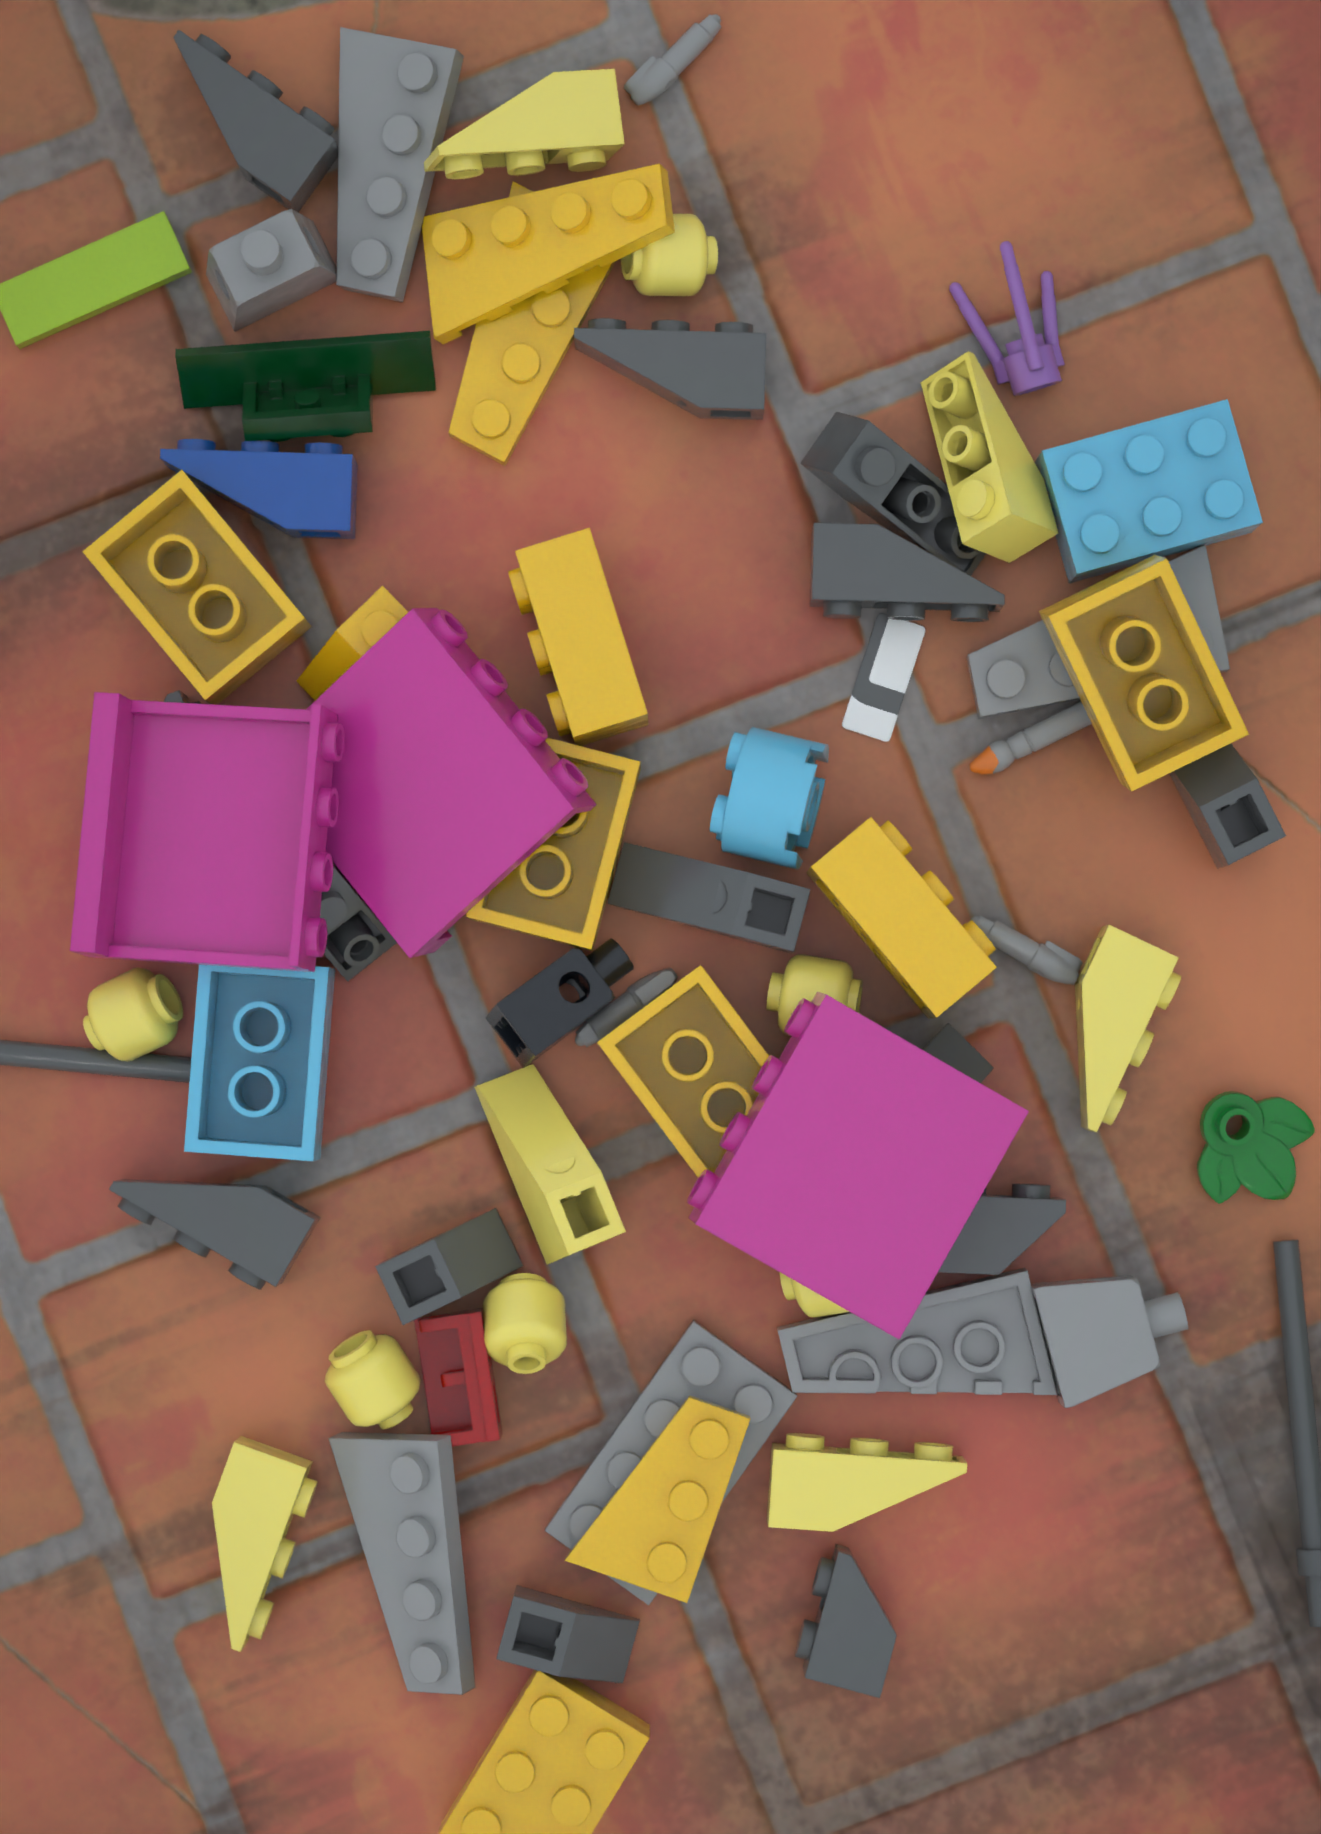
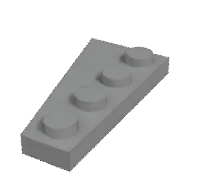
(390, 121)
(1027, 669)
(960, 1339)
(411, 1538)

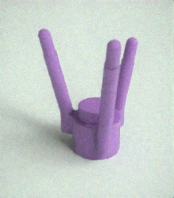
(1030, 360)

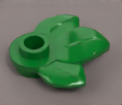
(1257, 1153)

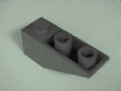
(271, 142)
(697, 370)
(889, 487)
(880, 570)
(709, 897)
(239, 1221)

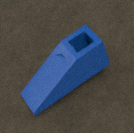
(294, 492)

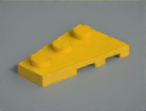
(668, 1505)

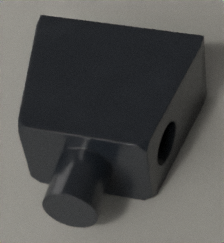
(538, 1015)

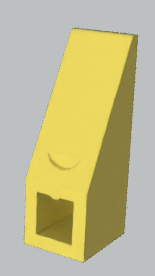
(555, 121)
(986, 466)
(1113, 1007)
(549, 1165)
(838, 1486)
(251, 1519)

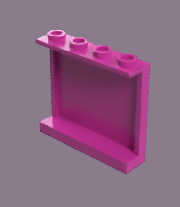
(438, 779)
(206, 834)
(855, 1163)

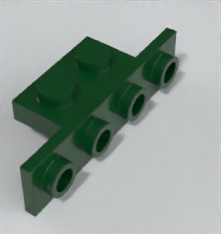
(307, 383)

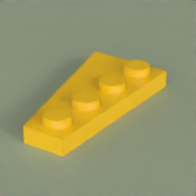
(532, 242)
(516, 361)

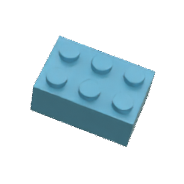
(1149, 490)
(259, 1062)

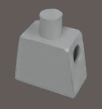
(269, 267)
(1102, 1332)

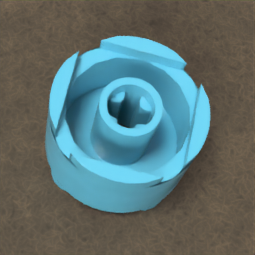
(770, 796)

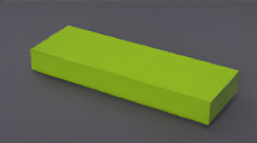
(92, 280)

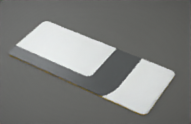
(883, 677)

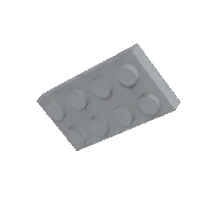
(695, 1367)

